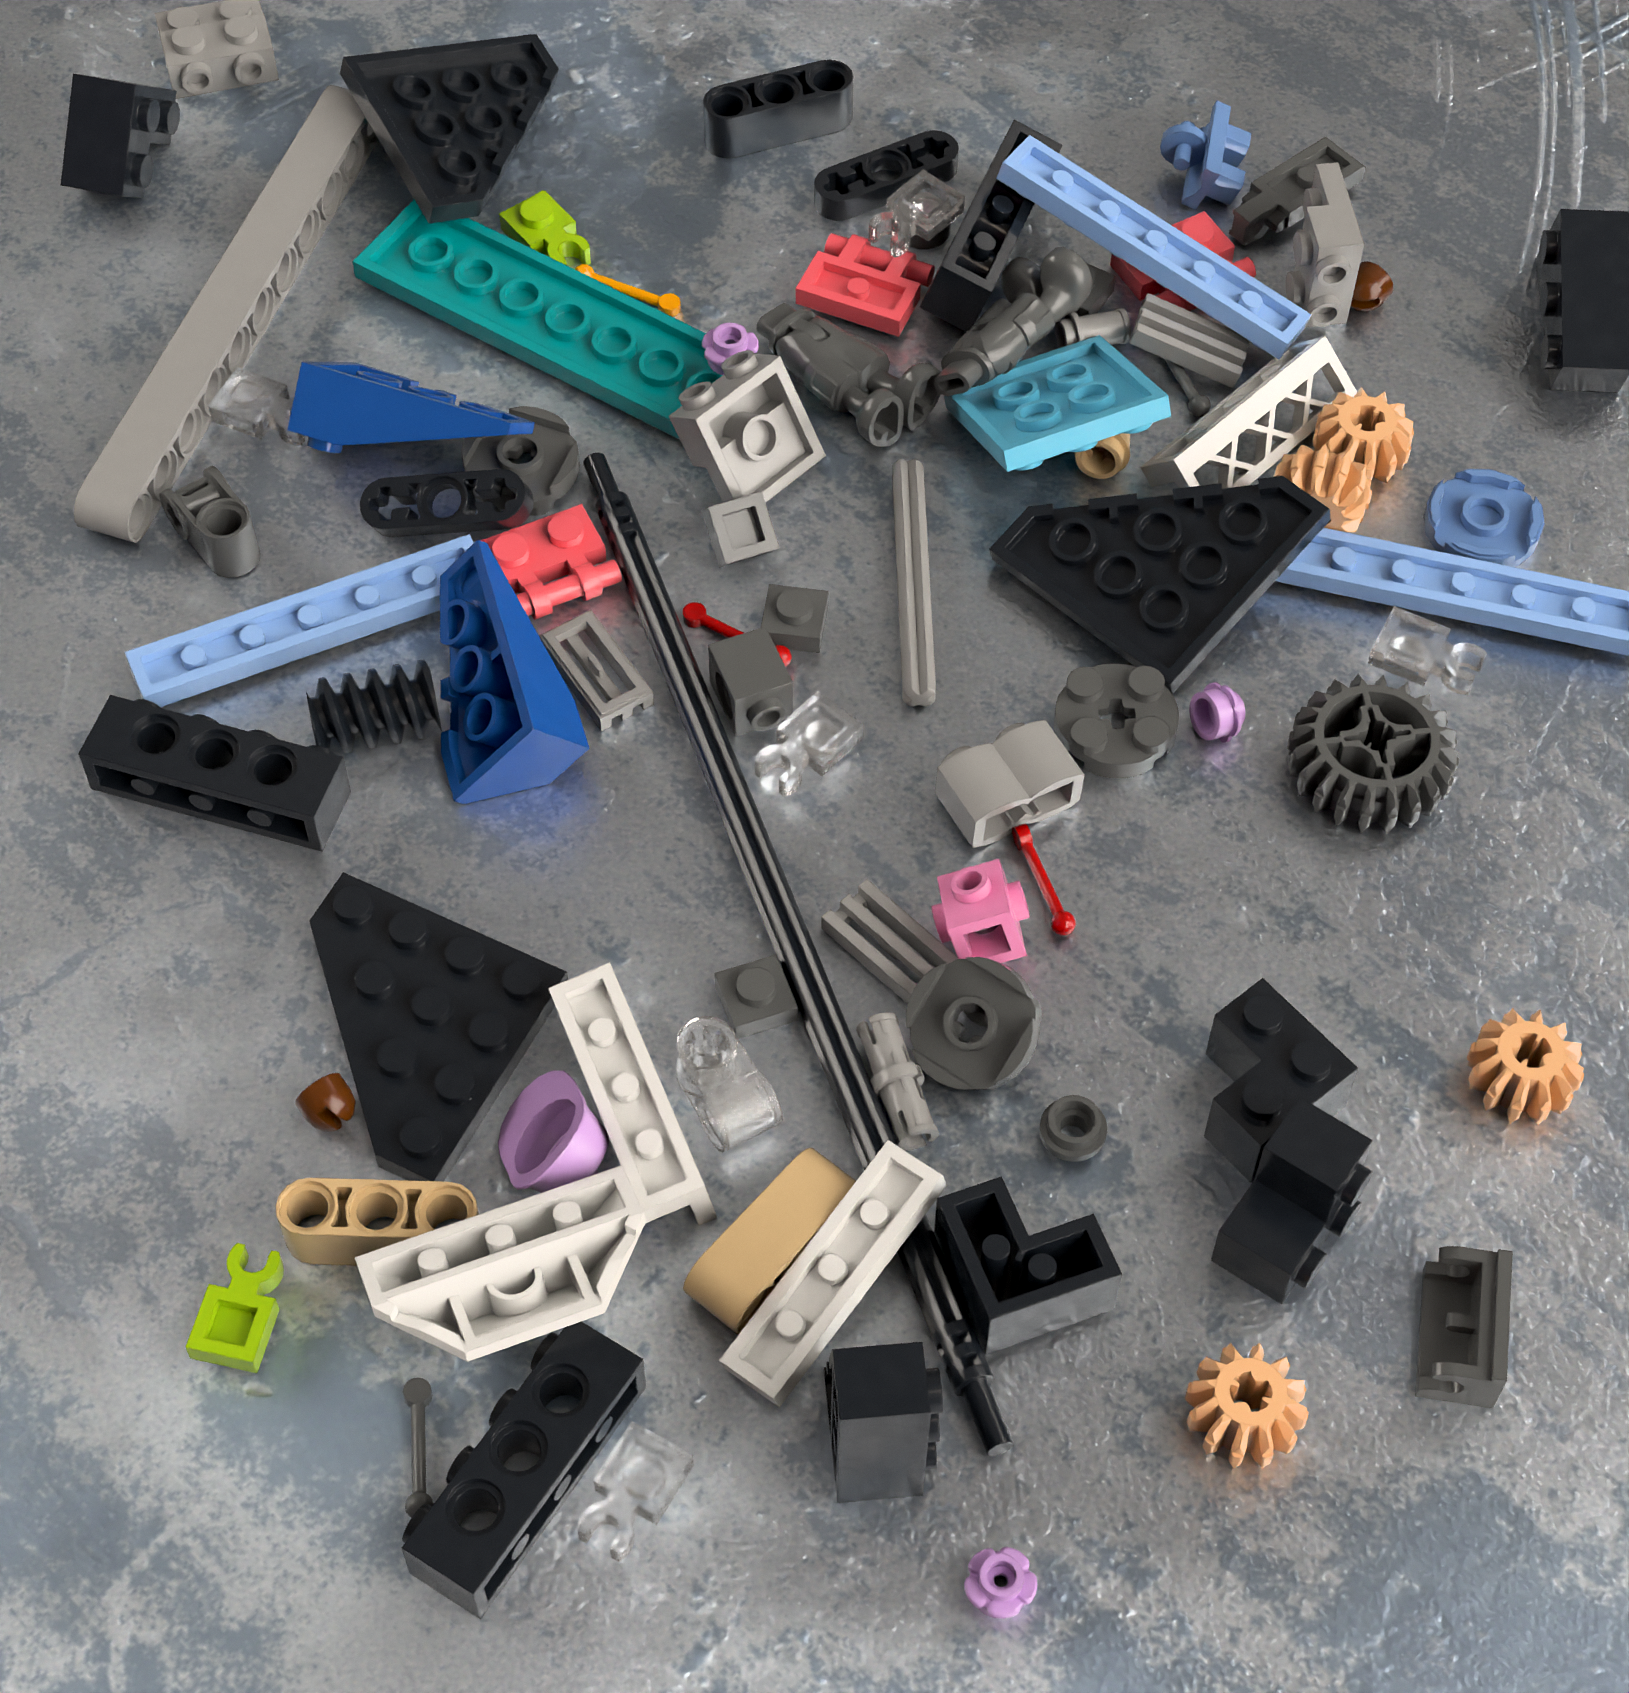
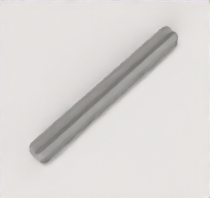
(913, 583)

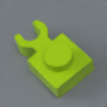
(545, 228)
(238, 1319)

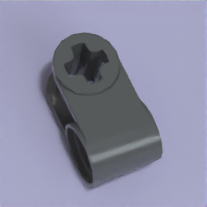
(214, 523)

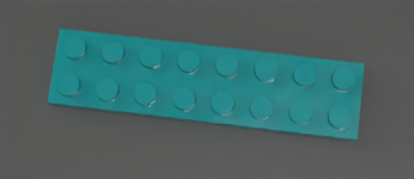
(539, 312)

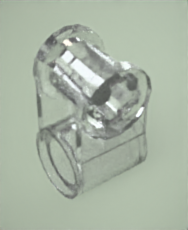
(724, 1084)

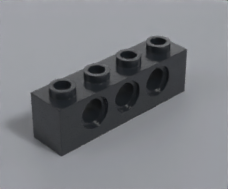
(982, 240)
(126, 761)
(478, 1564)

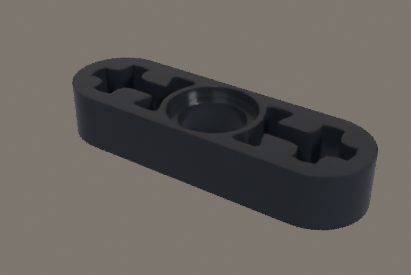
(852, 189)
(487, 485)

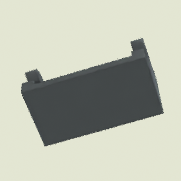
(1464, 1326)

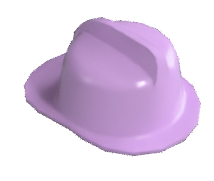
(551, 1135)

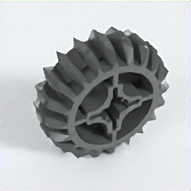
(1385, 739)

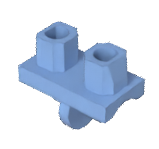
(1209, 156)

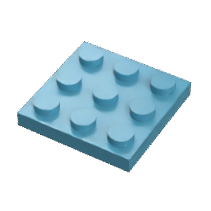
(1059, 404)

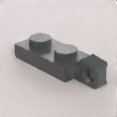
(1277, 196)

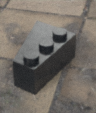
(1585, 300)
(882, 1420)

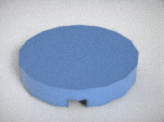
(1484, 517)

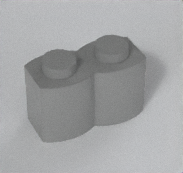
(1008, 782)

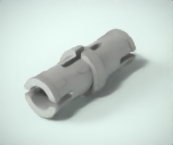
(897, 1081)

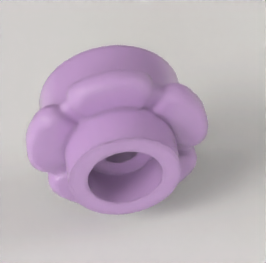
(726, 341)
(1217, 712)
(995, 1600)

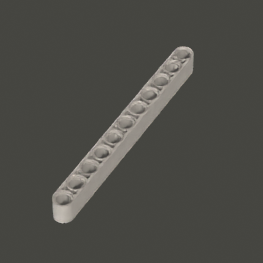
(226, 320)

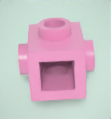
(981, 913)

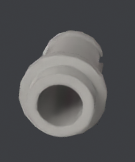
(1111, 325)

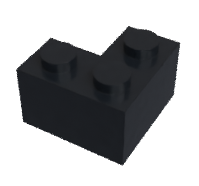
(112, 134)
(1273, 1062)
(1299, 1196)
(1021, 1282)

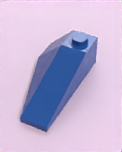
(365, 406)
(507, 700)

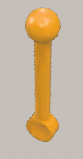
(667, 303)

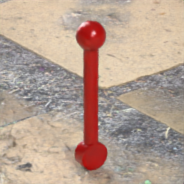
(696, 616)
(1062, 922)

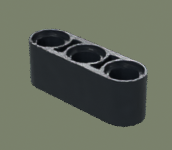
(778, 108)

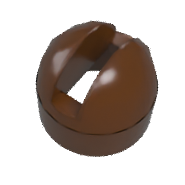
(1371, 287)
(327, 1102)

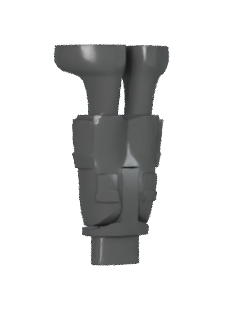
(1004, 332)
(850, 373)

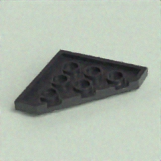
(452, 114)
(1162, 571)
(425, 1020)

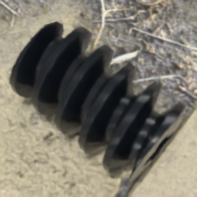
(374, 707)

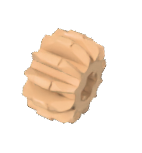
(1369, 430)
(1331, 481)
(1525, 1066)
(1258, 1387)

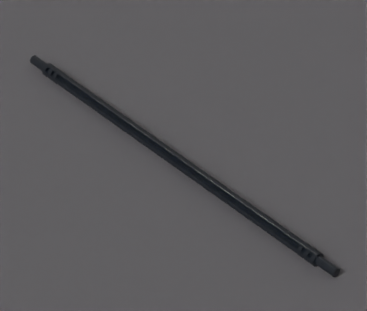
(798, 957)

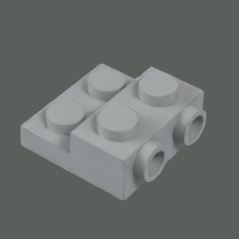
(216, 47)
(1326, 250)
(748, 427)

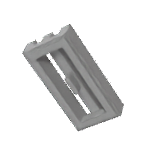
(1189, 340)
(618, 703)
(854, 908)

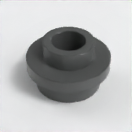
(1076, 1112)

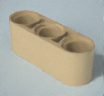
(357, 1202)
(766, 1239)

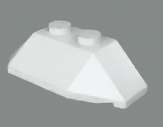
(509, 1268)

